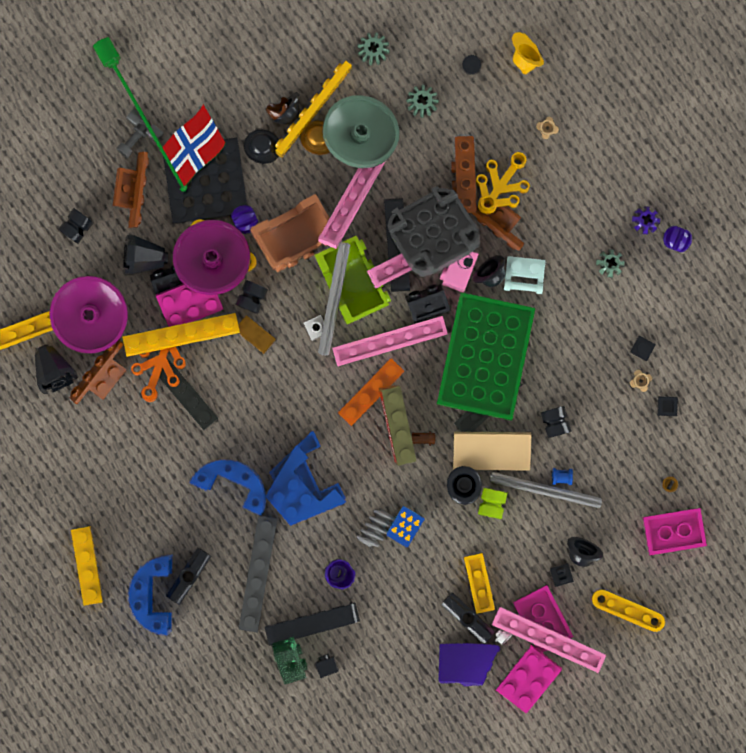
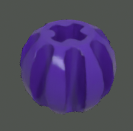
(244, 218)
(640, 222)
(677, 238)

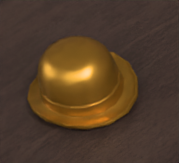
(313, 139)

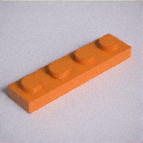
(370, 392)

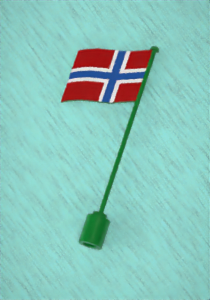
(190, 145)

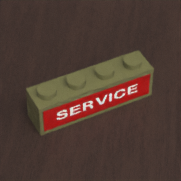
(397, 425)

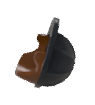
(286, 111)

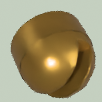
(666, 482)

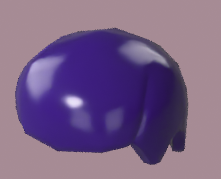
(332, 571)

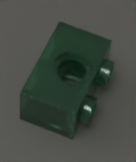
(290, 670)

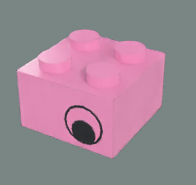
(458, 273)

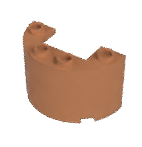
(292, 234)

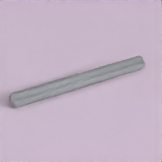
(334, 298)
(545, 490)

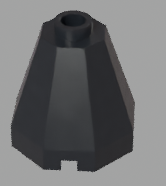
(142, 256)
(51, 370)

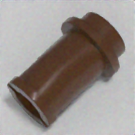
(423, 438)

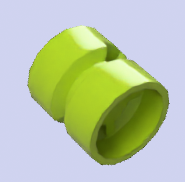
(492, 503)

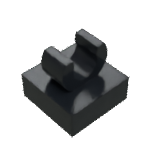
(561, 574)

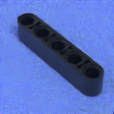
(402, 282)
(313, 624)

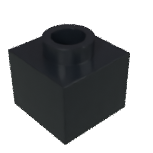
(326, 665)

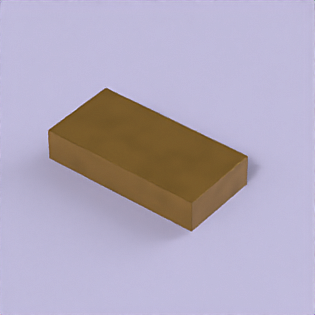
(255, 334)

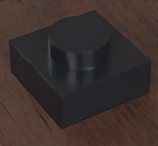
(642, 348)

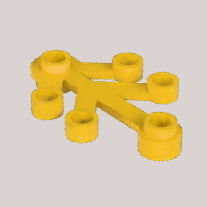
(500, 186)

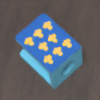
(405, 526)

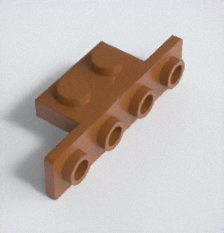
(464, 172)
(130, 189)
(501, 223)
(101, 376)

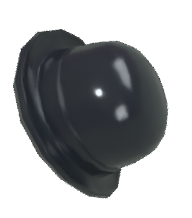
(261, 146)
(491, 271)
(464, 485)
(583, 551)

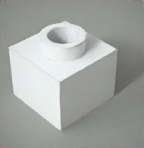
(309, 326)

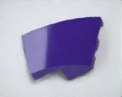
(465, 663)

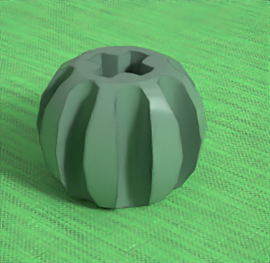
(616, 262)

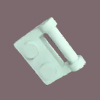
(524, 268)

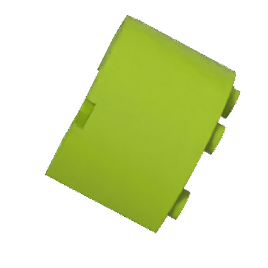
(358, 292)

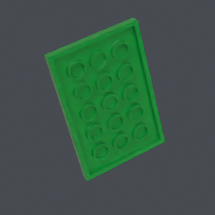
(486, 356)

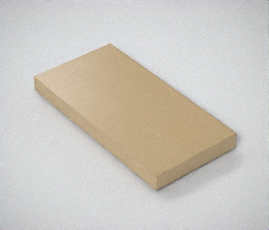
(492, 450)

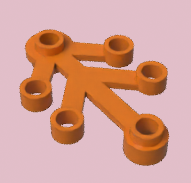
(160, 362)

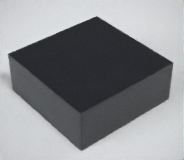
(667, 406)

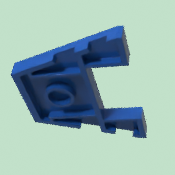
(307, 445)
(293, 497)

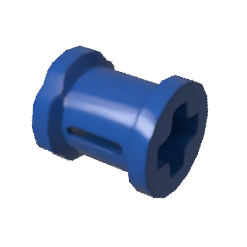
(562, 476)

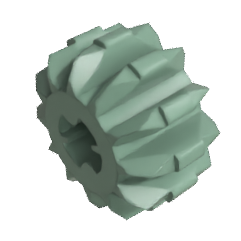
(366, 46)
(430, 102)

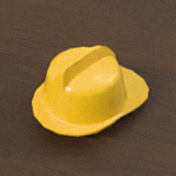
(526, 53)

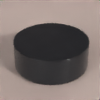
(471, 65)

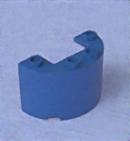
(238, 473)
(142, 595)

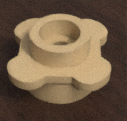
(542, 127)
(639, 375)

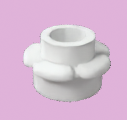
(502, 636)

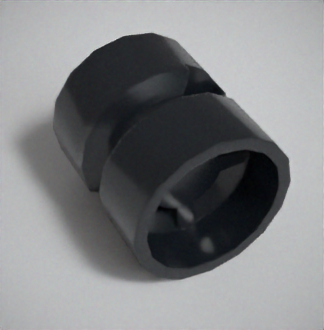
(75, 225)
(251, 296)
(556, 422)

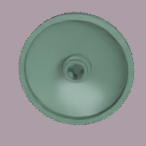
(360, 131)

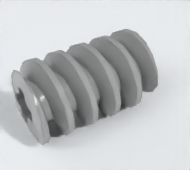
(376, 528)

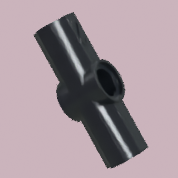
(181, 586)
(477, 626)

